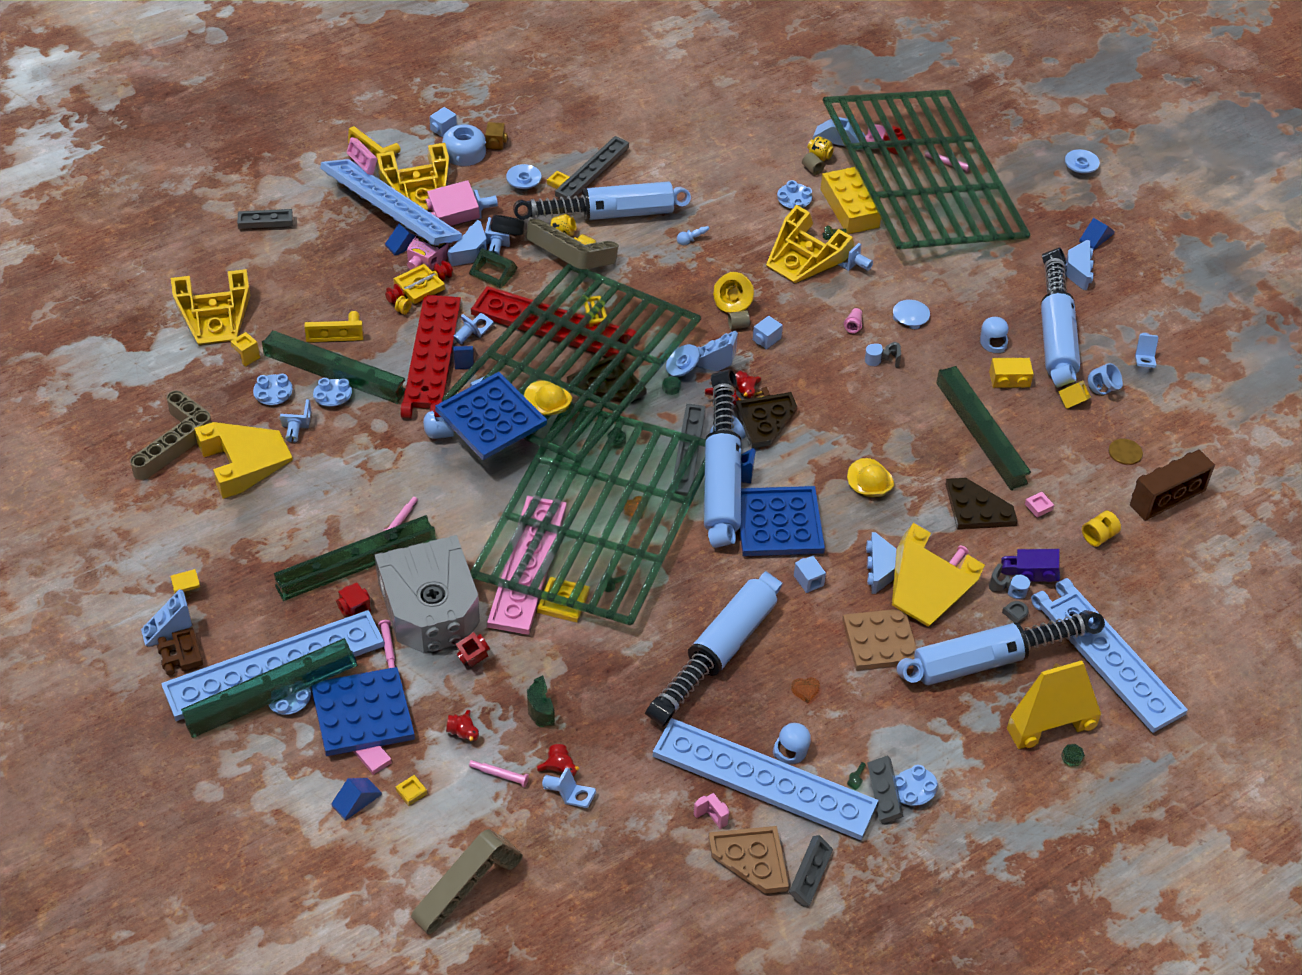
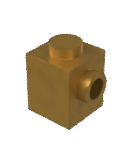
(495, 135)

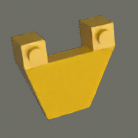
(415, 181)
(800, 254)
(214, 315)
(250, 451)
(925, 582)
(1055, 699)

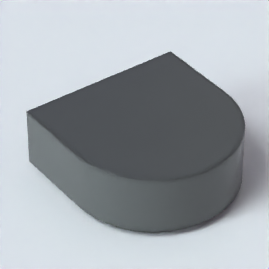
(1016, 611)

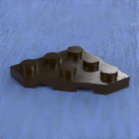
(610, 380)
(765, 417)
(978, 507)

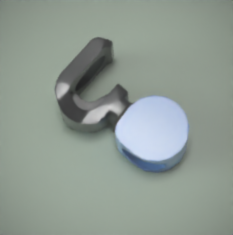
(875, 353)
(1017, 583)

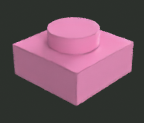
(1039, 504)

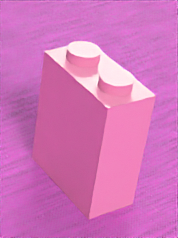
(453, 203)

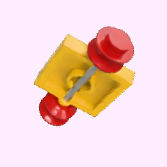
(419, 282)

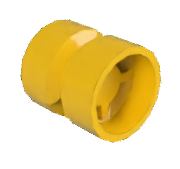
(1101, 528)

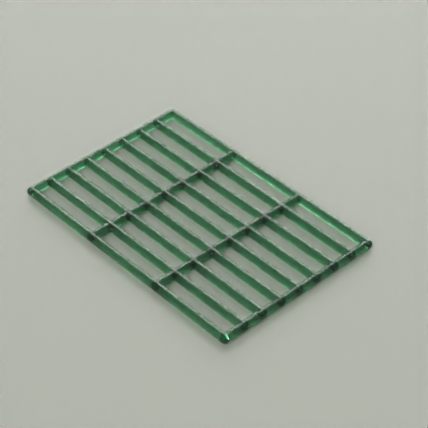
(920, 190)
(579, 328)
(581, 537)

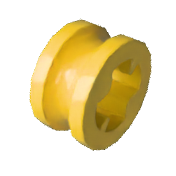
(403, 305)

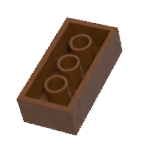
(1171, 484)

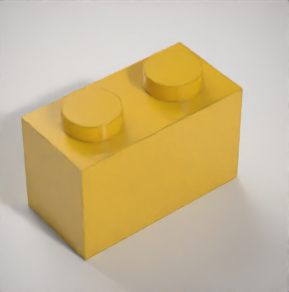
(1011, 372)

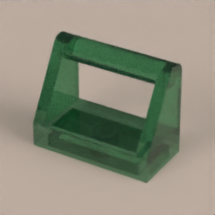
(486, 256)

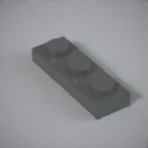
(265, 218)
(885, 789)
(811, 870)

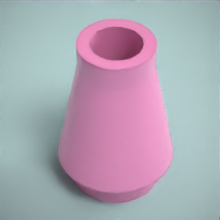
(853, 322)

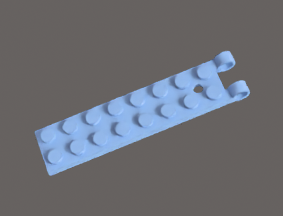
(1115, 661)

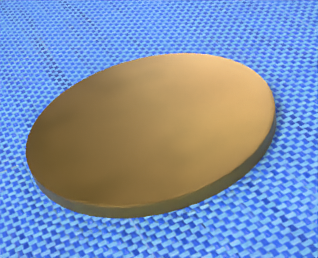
(1125, 451)

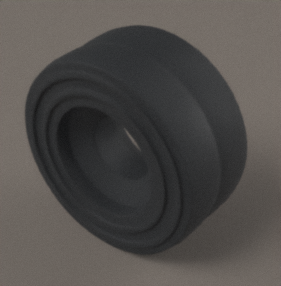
(507, 225)

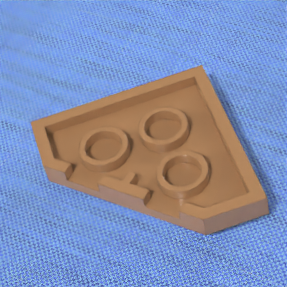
(752, 855)

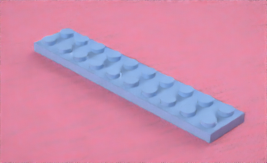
(391, 202)
(188, 689)
(766, 778)

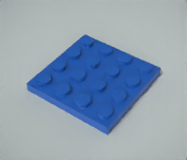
(491, 415)
(780, 521)
(362, 711)

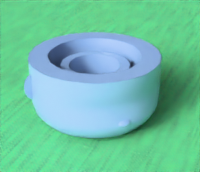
(465, 145)

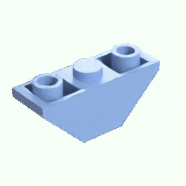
(828, 131)
(469, 246)
(1079, 264)
(718, 353)
(880, 562)
(170, 618)

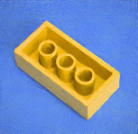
(850, 200)

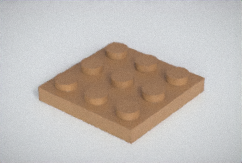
(879, 638)

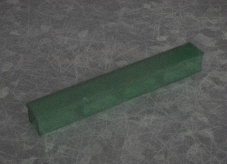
(334, 366)
(983, 427)
(350, 558)
(268, 687)

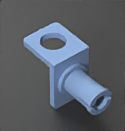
(486, 202)
(496, 239)
(856, 258)
(471, 327)
(1146, 350)
(295, 422)
(568, 789)

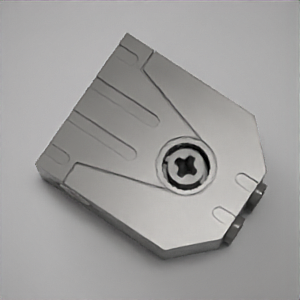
(429, 594)

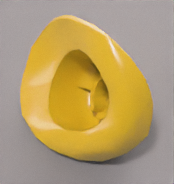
(733, 292)
(548, 397)
(869, 478)

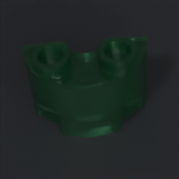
(538, 706)

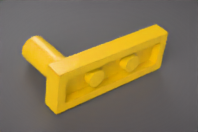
(371, 145)
(335, 330)

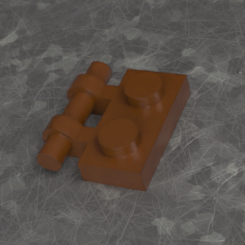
(187, 651)

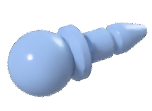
(684, 238)

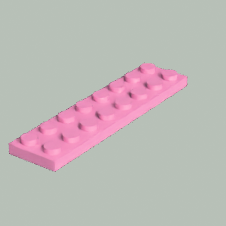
(512, 609)

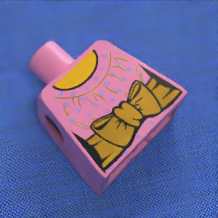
(422, 252)

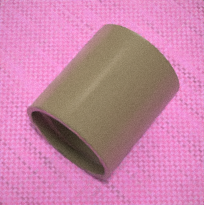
(813, 163)
(738, 320)

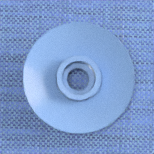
(1082, 161)
(523, 176)
(682, 360)

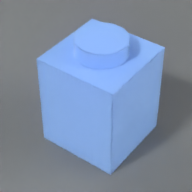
(442, 121)
(767, 332)
(809, 574)

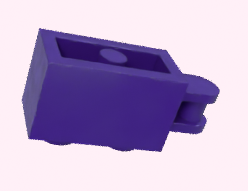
(1034, 564)

